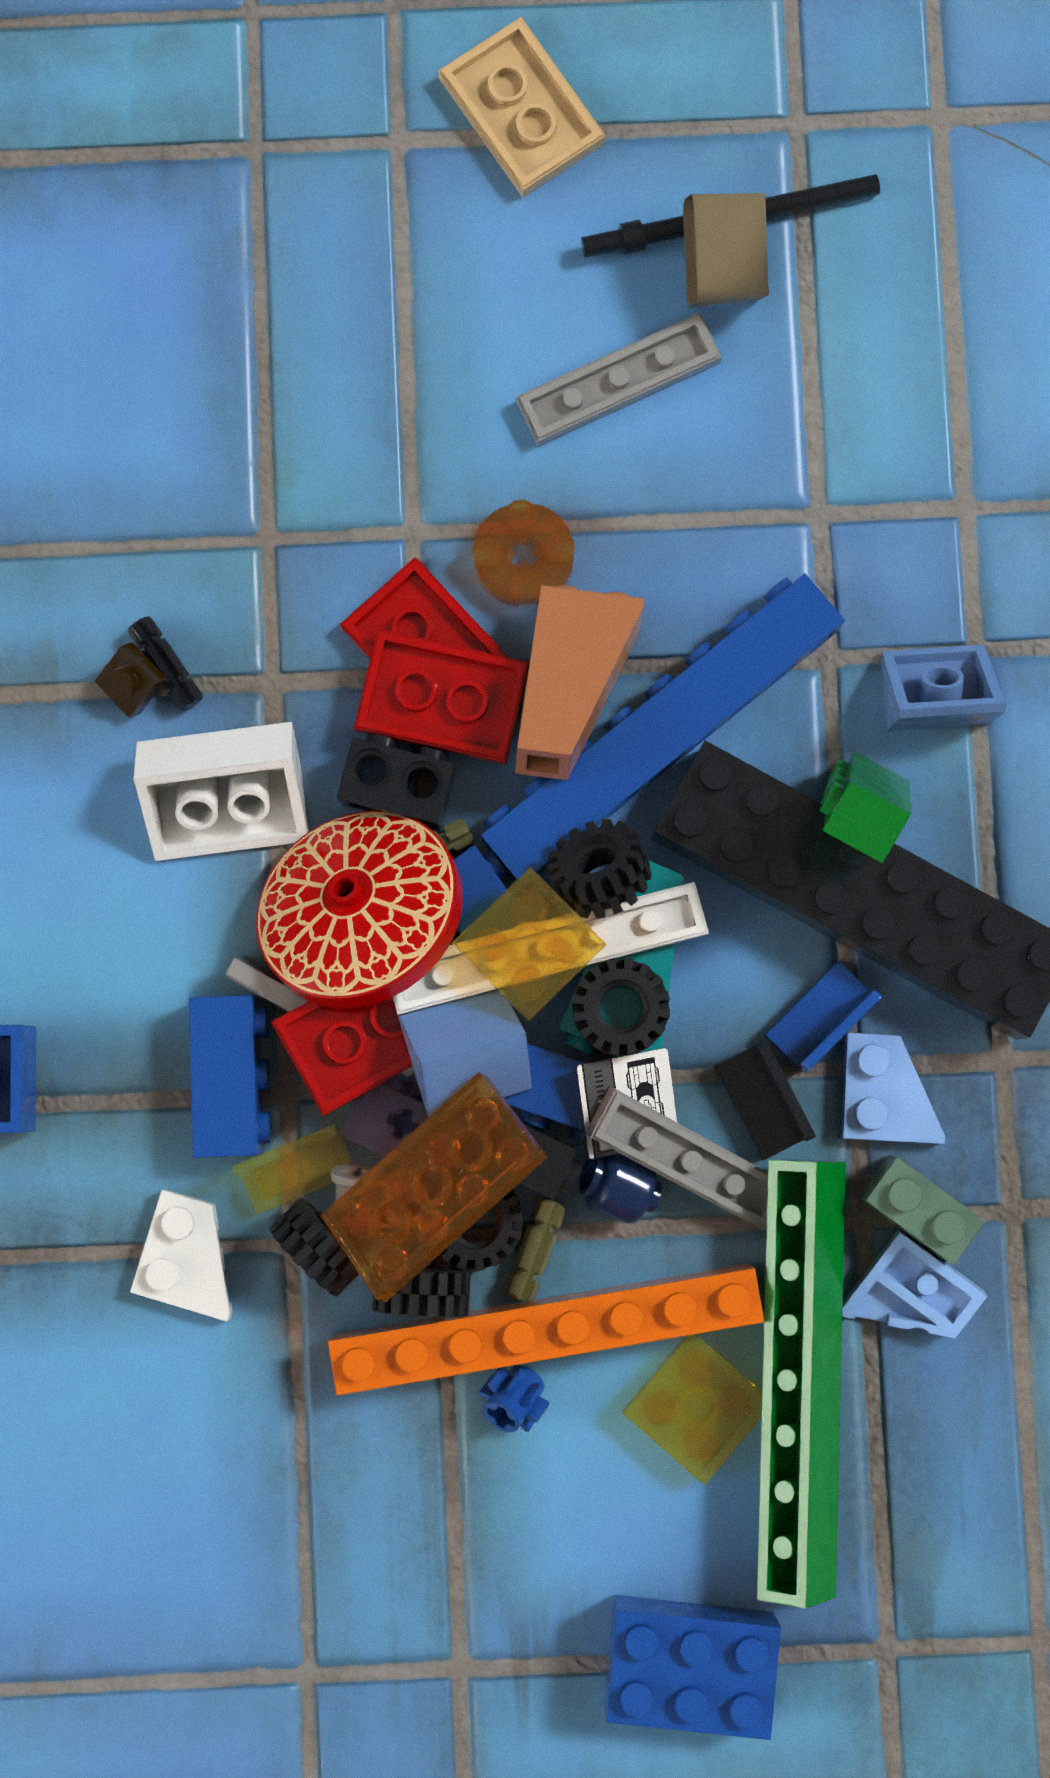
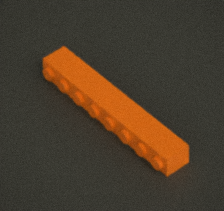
(545, 1329)

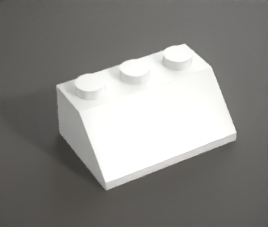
(221, 791)

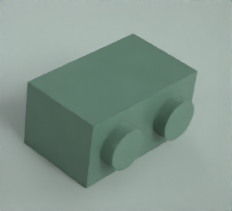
(921, 1209)

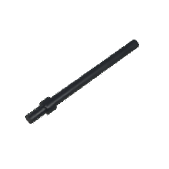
(634, 235)

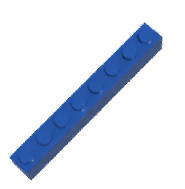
(666, 726)

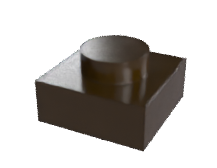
(130, 679)

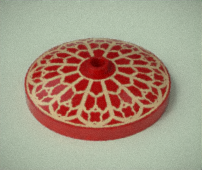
(359, 909)

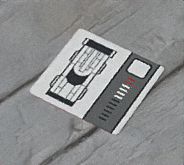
(639, 1075)

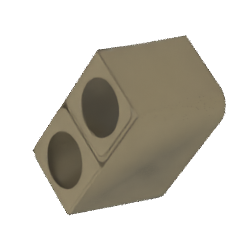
(725, 248)

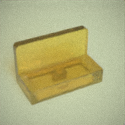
(293, 1168)

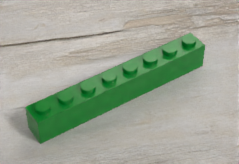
(801, 1382)

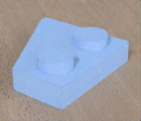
(884, 1093)

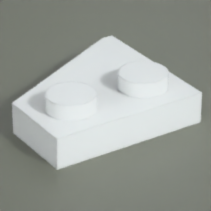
(184, 1257)

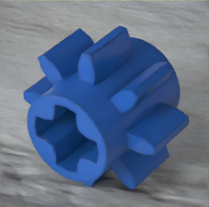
(514, 1398)

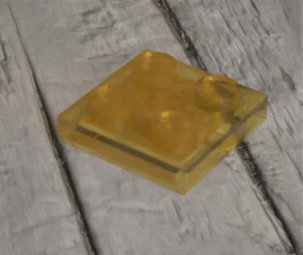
(529, 944)
(696, 1407)

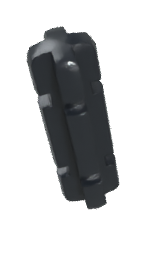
(147, 637)

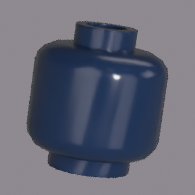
(619, 1188)

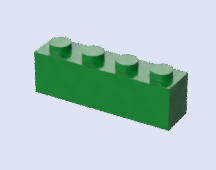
(865, 805)

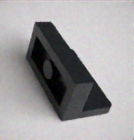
(764, 1100)

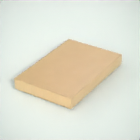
(522, 107)

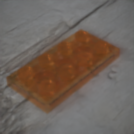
(433, 1187)

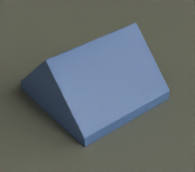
(940, 688)
(465, 1038)

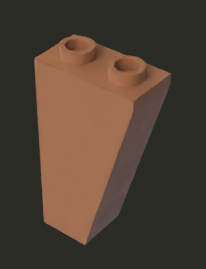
(572, 670)

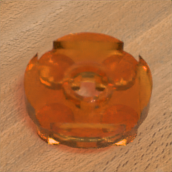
(522, 524)

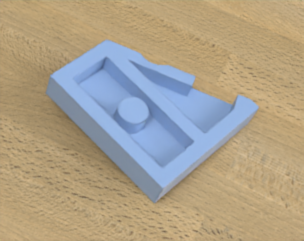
(914, 1290)

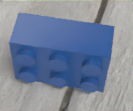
(692, 1667)

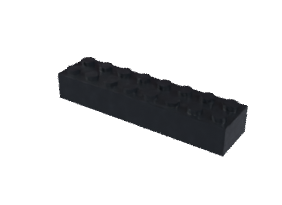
(891, 912)

